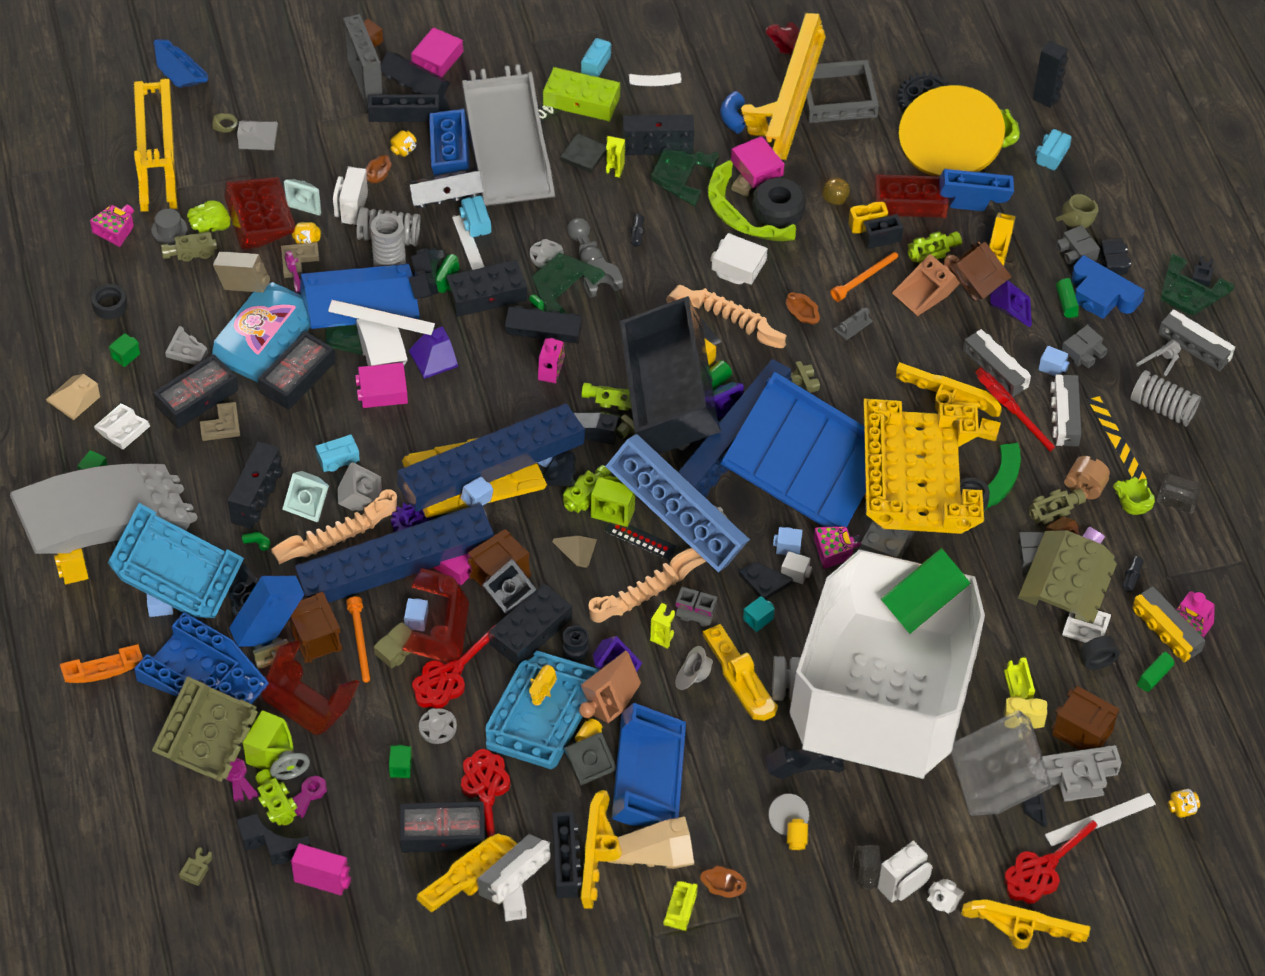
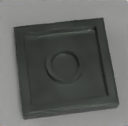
(584, 153)
(590, 758)

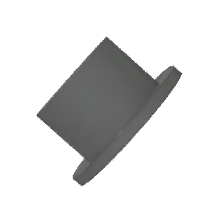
(167, 226)

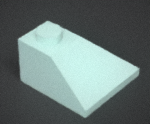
(302, 196)
(306, 495)

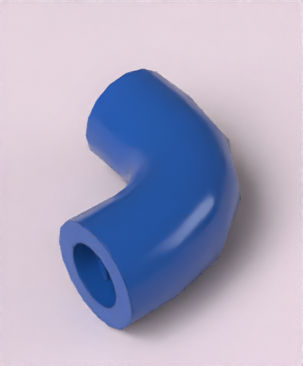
(729, 113)

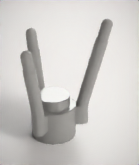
(1169, 351)

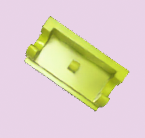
(615, 155)
(661, 627)
(1019, 680)
(681, 905)

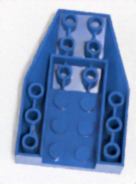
(203, 656)

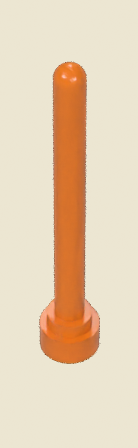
(839, 292)
(355, 605)

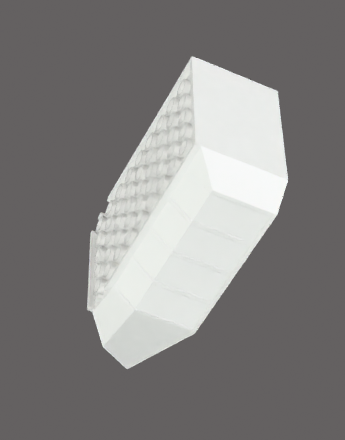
(873, 687)

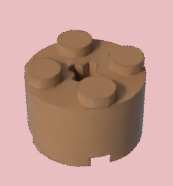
(1089, 476)

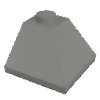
(257, 135)
(358, 488)

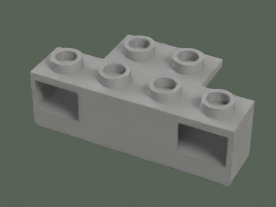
(1082, 772)

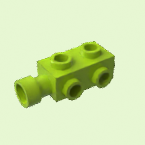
(926, 247)
(615, 396)
(585, 486)
(274, 797)

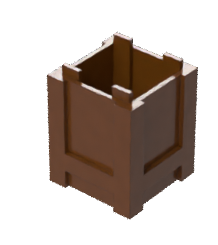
(979, 271)
(494, 554)
(315, 628)
(1084, 720)

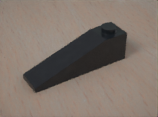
(600, 425)
(241, 588)

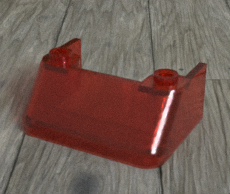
(444, 641)
(298, 700)

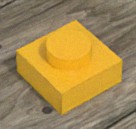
(989, 429)

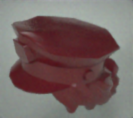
(784, 38)

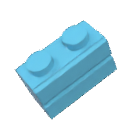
(596, 58)
(1053, 149)
(475, 216)
(337, 453)

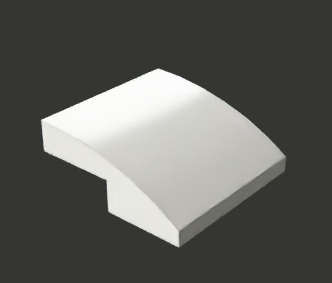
(122, 426)
(1086, 631)

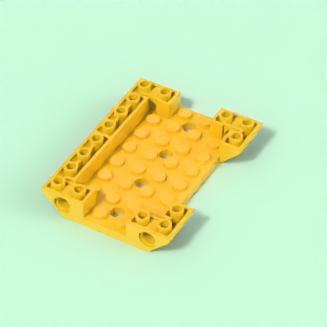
(895, 470)

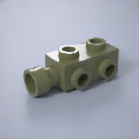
(190, 247)
(1049, 505)

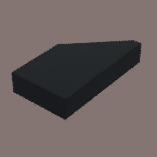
(1035, 809)

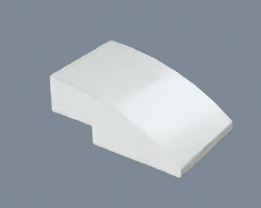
(381, 343)

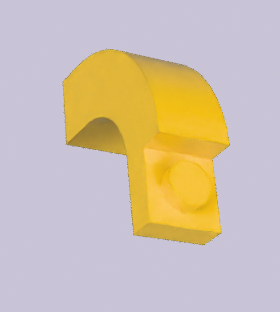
(1002, 235)

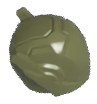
(1079, 211)

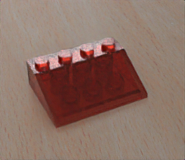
(258, 211)

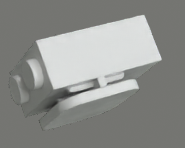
(350, 195)
(738, 259)
(904, 872)

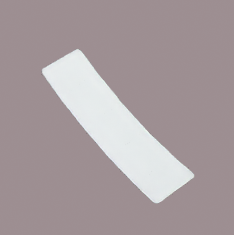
(655, 80)

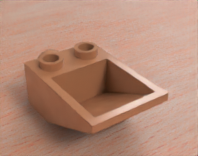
(926, 285)
(610, 689)

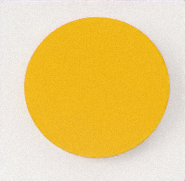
(951, 130)

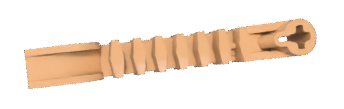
(765, 333)
(373, 513)
(680, 566)

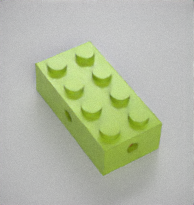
(581, 94)

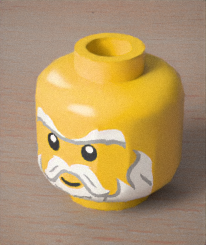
(403, 143)
(306, 233)
(1184, 803)

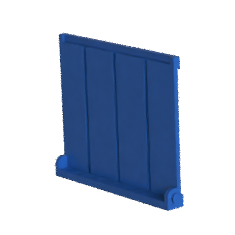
(802, 453)

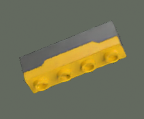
(1168, 624)

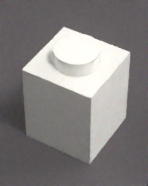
(796, 567)
(514, 905)

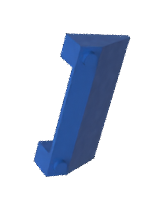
(373, 288)
(648, 767)

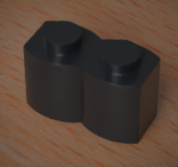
(1114, 255)

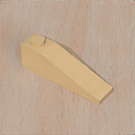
(659, 844)

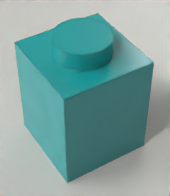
(759, 613)

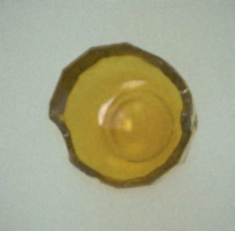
(836, 191)

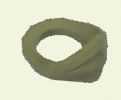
(218, 127)

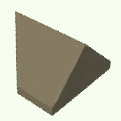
(577, 548)

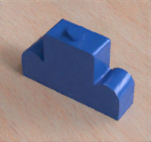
(974, 189)
(1102, 289)

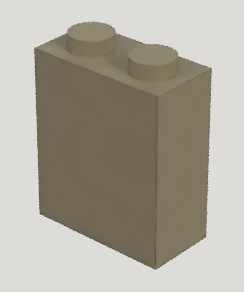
(241, 272)

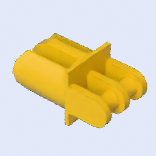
(542, 684)

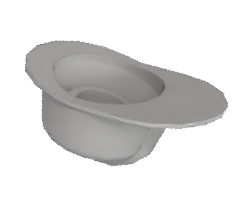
(695, 668)

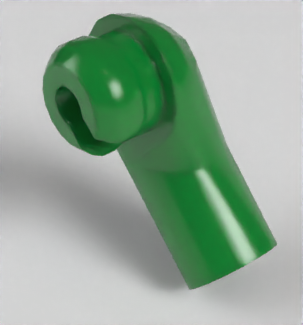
(537, 302)
(259, 538)

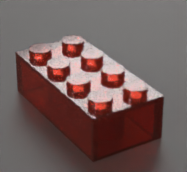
(911, 195)

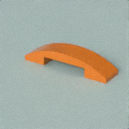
(102, 668)

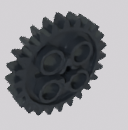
(917, 86)

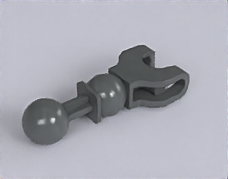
(578, 230)

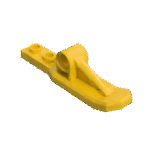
(949, 390)
(741, 675)
(599, 839)
(465, 872)
(1017, 920)

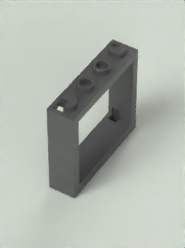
(359, 56)
(843, 111)

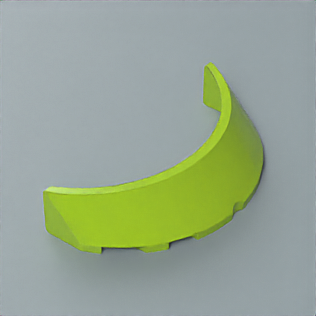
(732, 217)

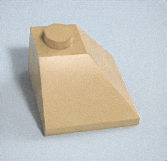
(75, 395)

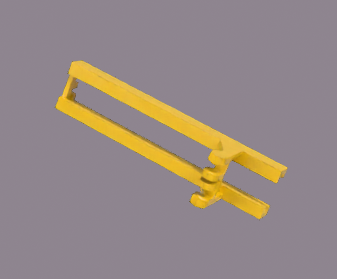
(788, 108)
(142, 154)

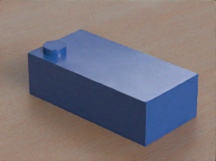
(449, 141)
(266, 610)

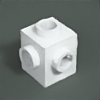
(945, 895)

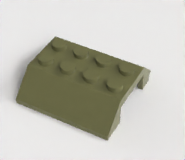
(1069, 574)
(205, 730)

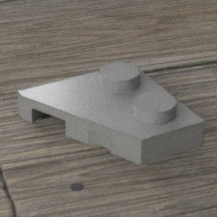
(186, 348)

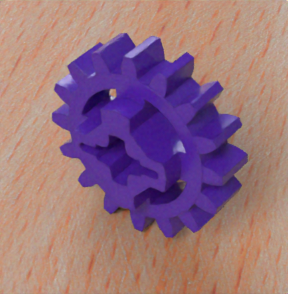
(407, 517)

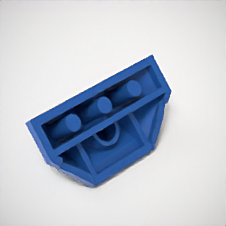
(178, 65)

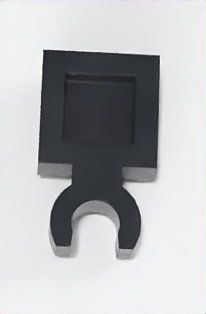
(1203, 272)

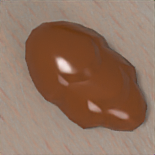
(378, 169)
(803, 308)
(723, 881)

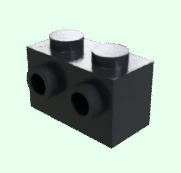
(882, 231)

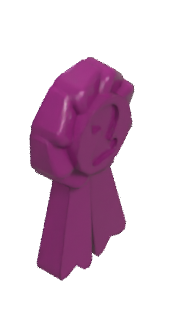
(290, 263)
(240, 784)
(311, 789)

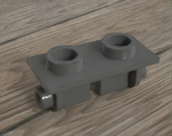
(854, 324)

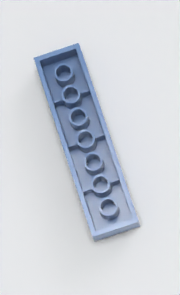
(677, 503)

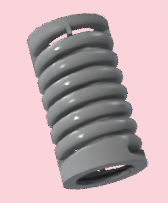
(410, 236)
(388, 240)
(1179, 414)

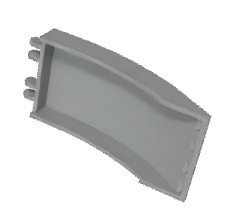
(507, 137)
(97, 505)

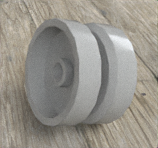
(783, 678)

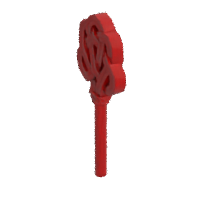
(1008, 401)
(438, 675)
(481, 761)
(1031, 869)

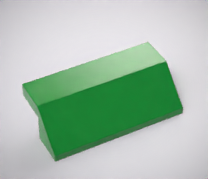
(925, 591)

